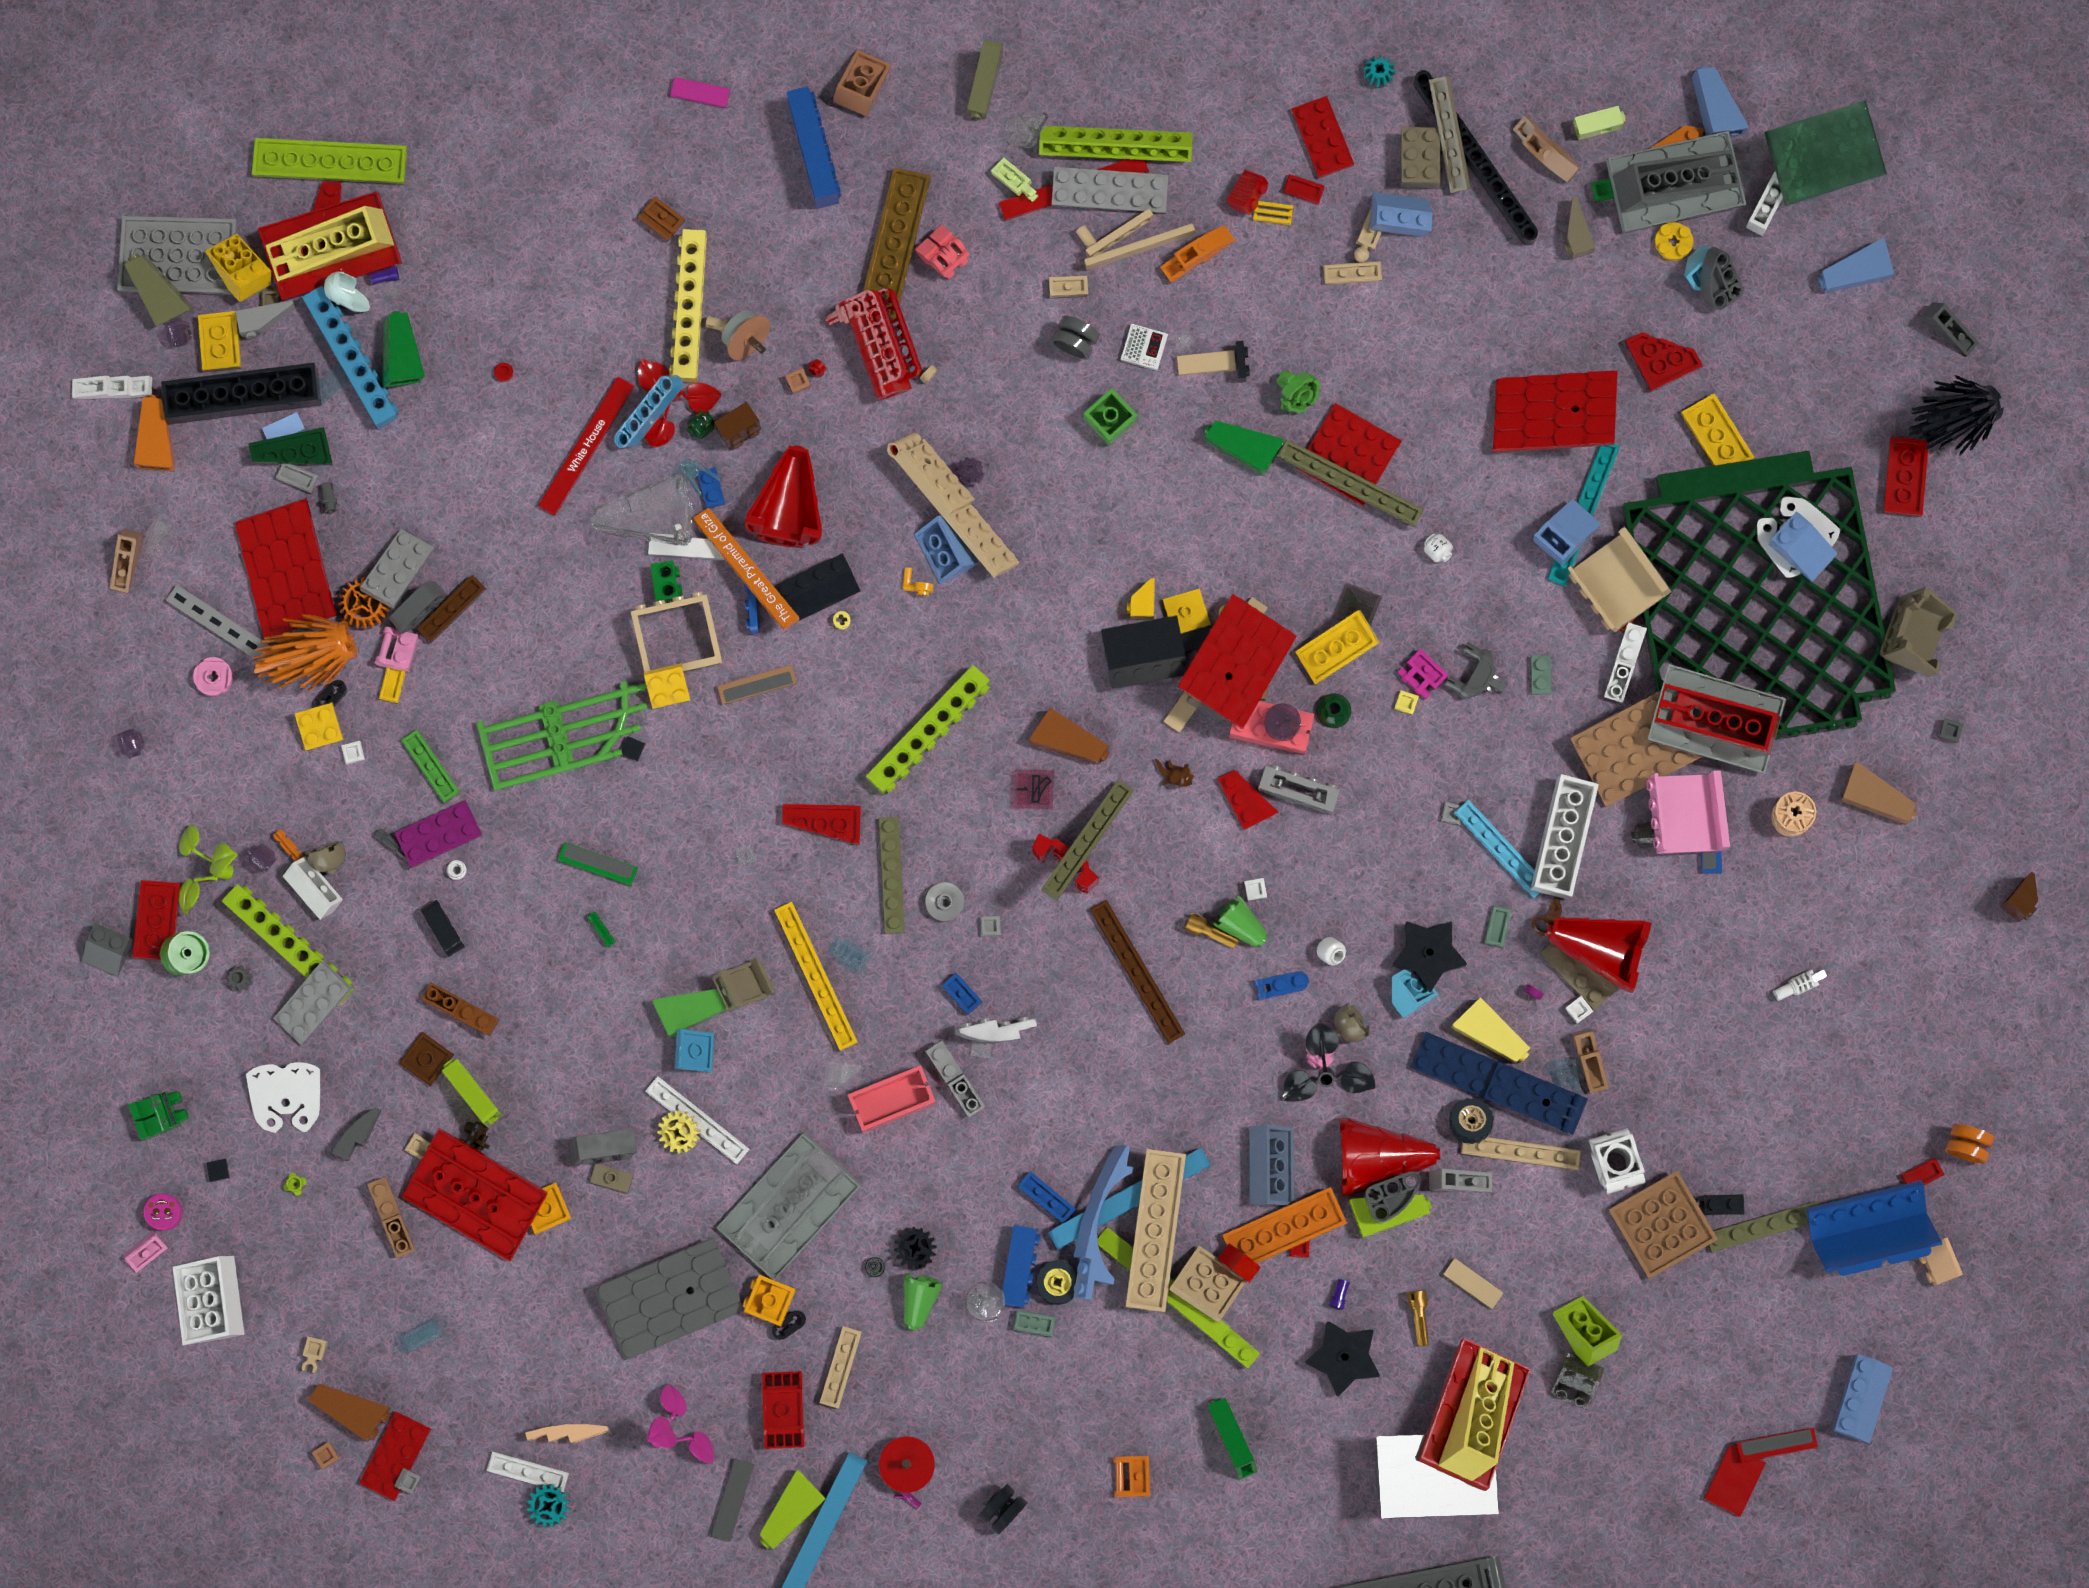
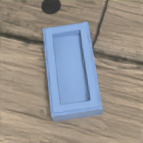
(285, 426)

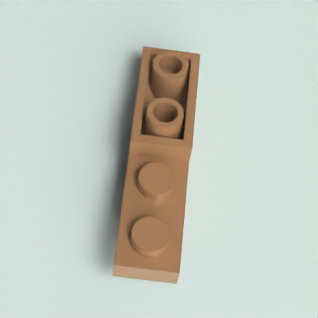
(1545, 150)
(391, 1217)

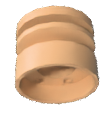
(1783, 817)

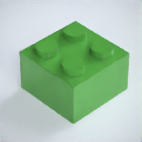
(1110, 417)

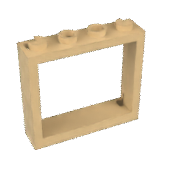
(678, 601)

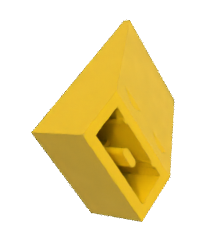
(239, 267)

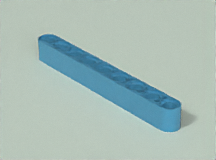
(1121, 1203)
(825, 1522)

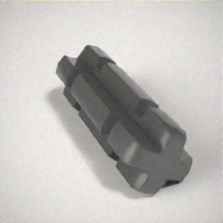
(390, 842)

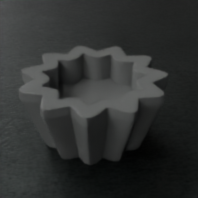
(239, 978)

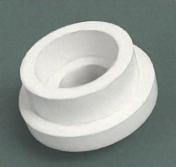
(456, 863)

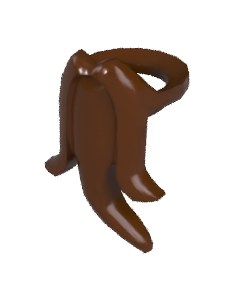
(1178, 775)
(1553, 912)

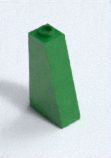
(400, 352)
(1245, 445)
(1232, 1438)

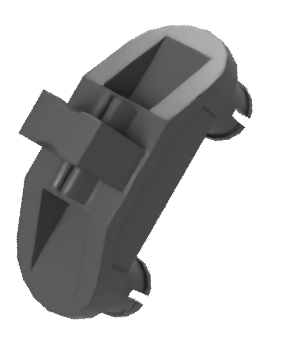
(1483, 677)

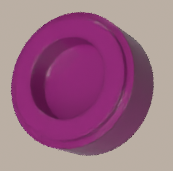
(1533, 992)

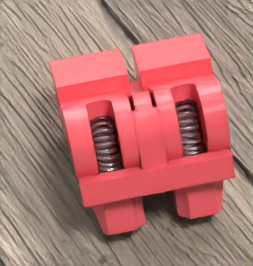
(944, 252)

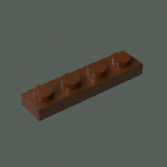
(451, 609)

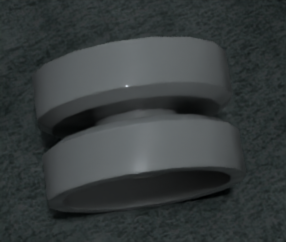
(1075, 337)

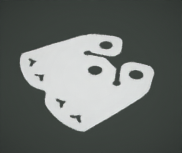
(1809, 512)
(282, 1084)

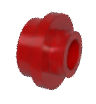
(817, 367)

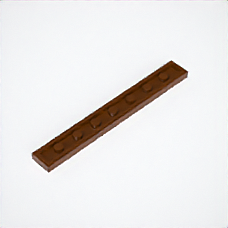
(1137, 972)

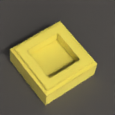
(1406, 702)

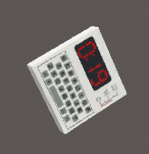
(1144, 347)

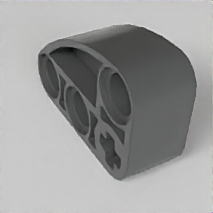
(1716, 287)
(418, 606)
(1391, 1203)

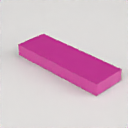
(700, 92)

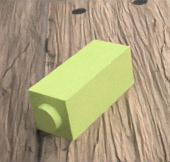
(1598, 122)

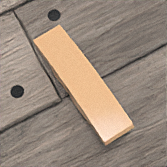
(575, 1432)

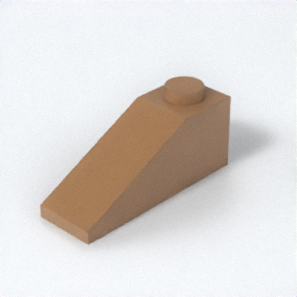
(125, 559)

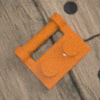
(1138, 1475)

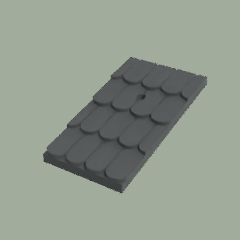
(652, 1301)

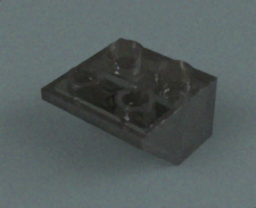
(1576, 1381)

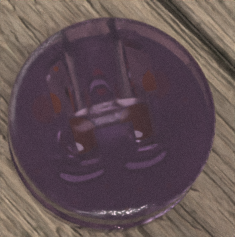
(1282, 722)

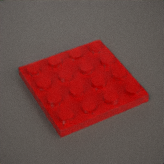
(1353, 446)

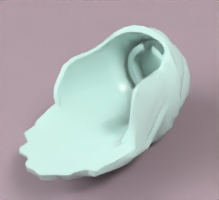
(341, 289)

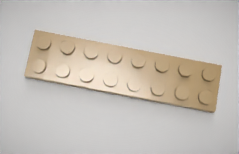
(1155, 1230)

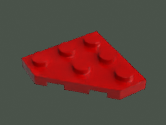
(1661, 359)

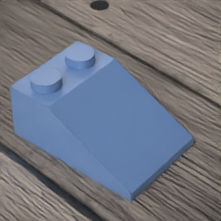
(1803, 546)

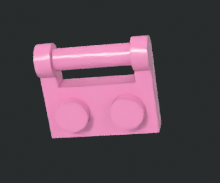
(402, 652)

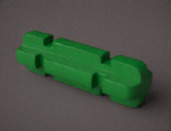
(601, 929)

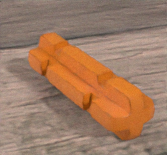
(289, 847)

